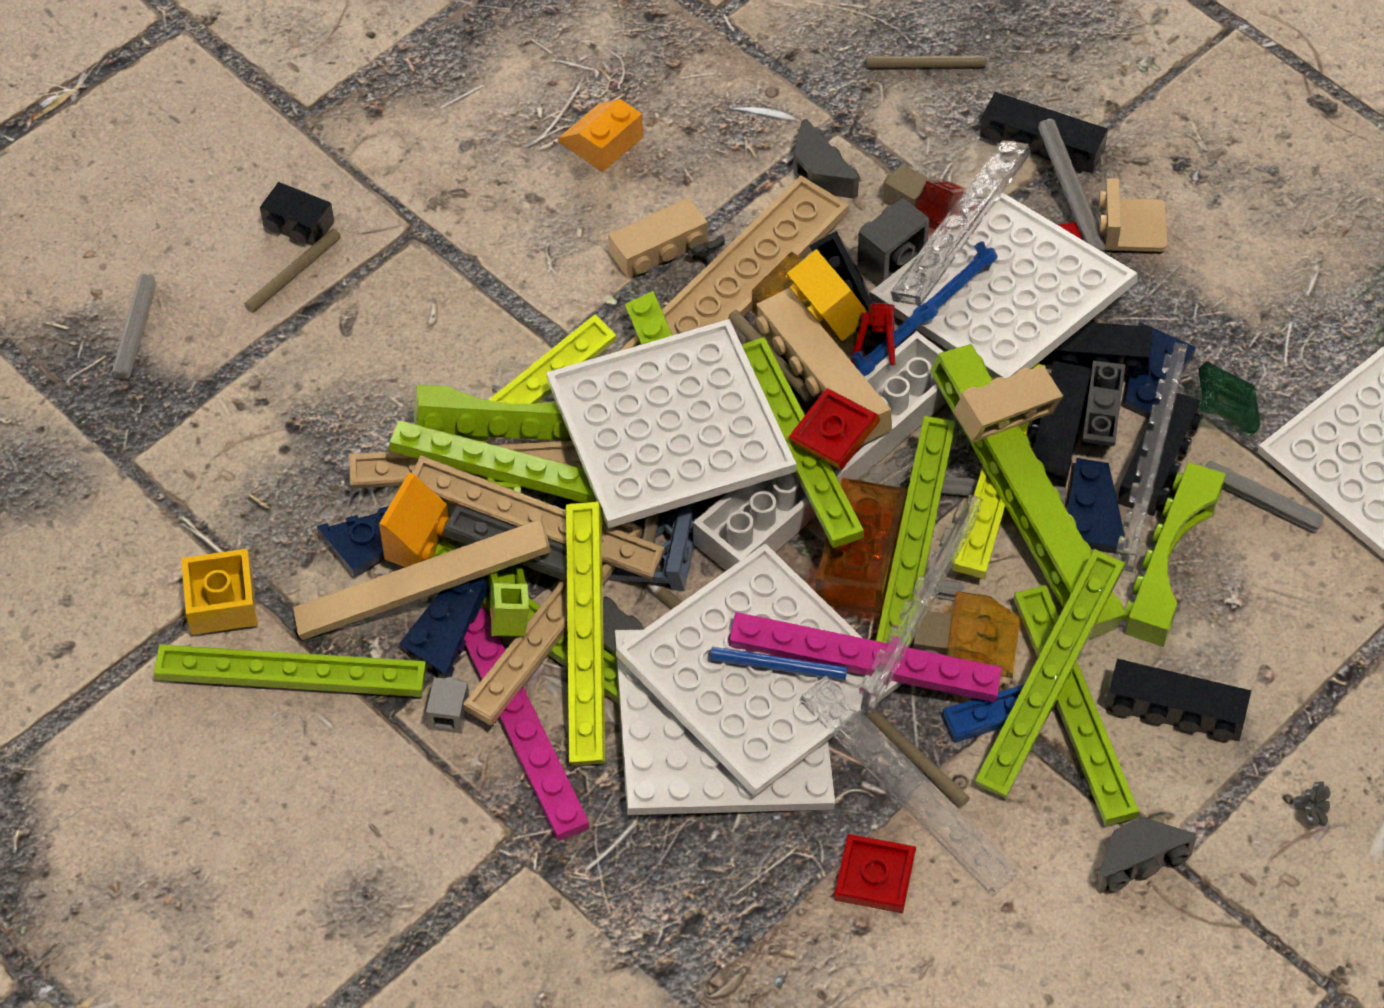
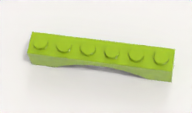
(467, 415)
(508, 594)
(1155, 603)

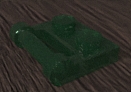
(1233, 391)

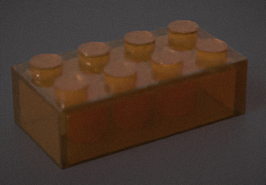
(859, 572)

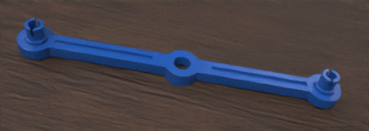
(927, 310)

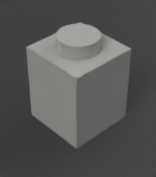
(446, 704)

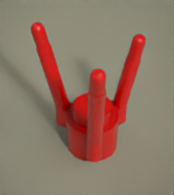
(882, 320)

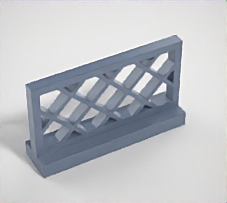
(678, 548)

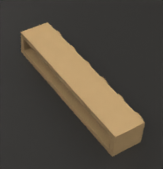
(817, 356)

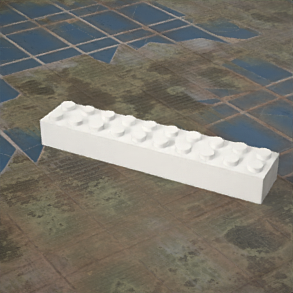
(779, 507)

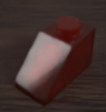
(938, 199)

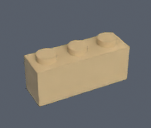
(658, 237)
(1007, 403)

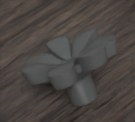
(709, 250)
(1315, 804)

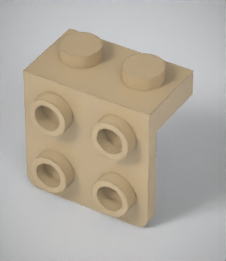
(1131, 222)

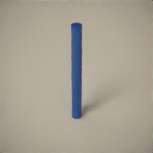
(778, 663)

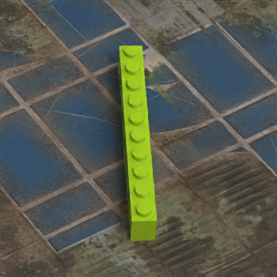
(1025, 489)

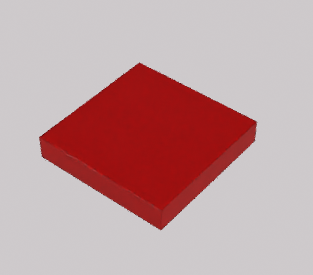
(834, 428)
(875, 873)

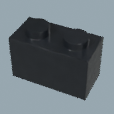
(296, 214)

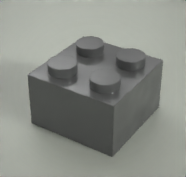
(891, 240)

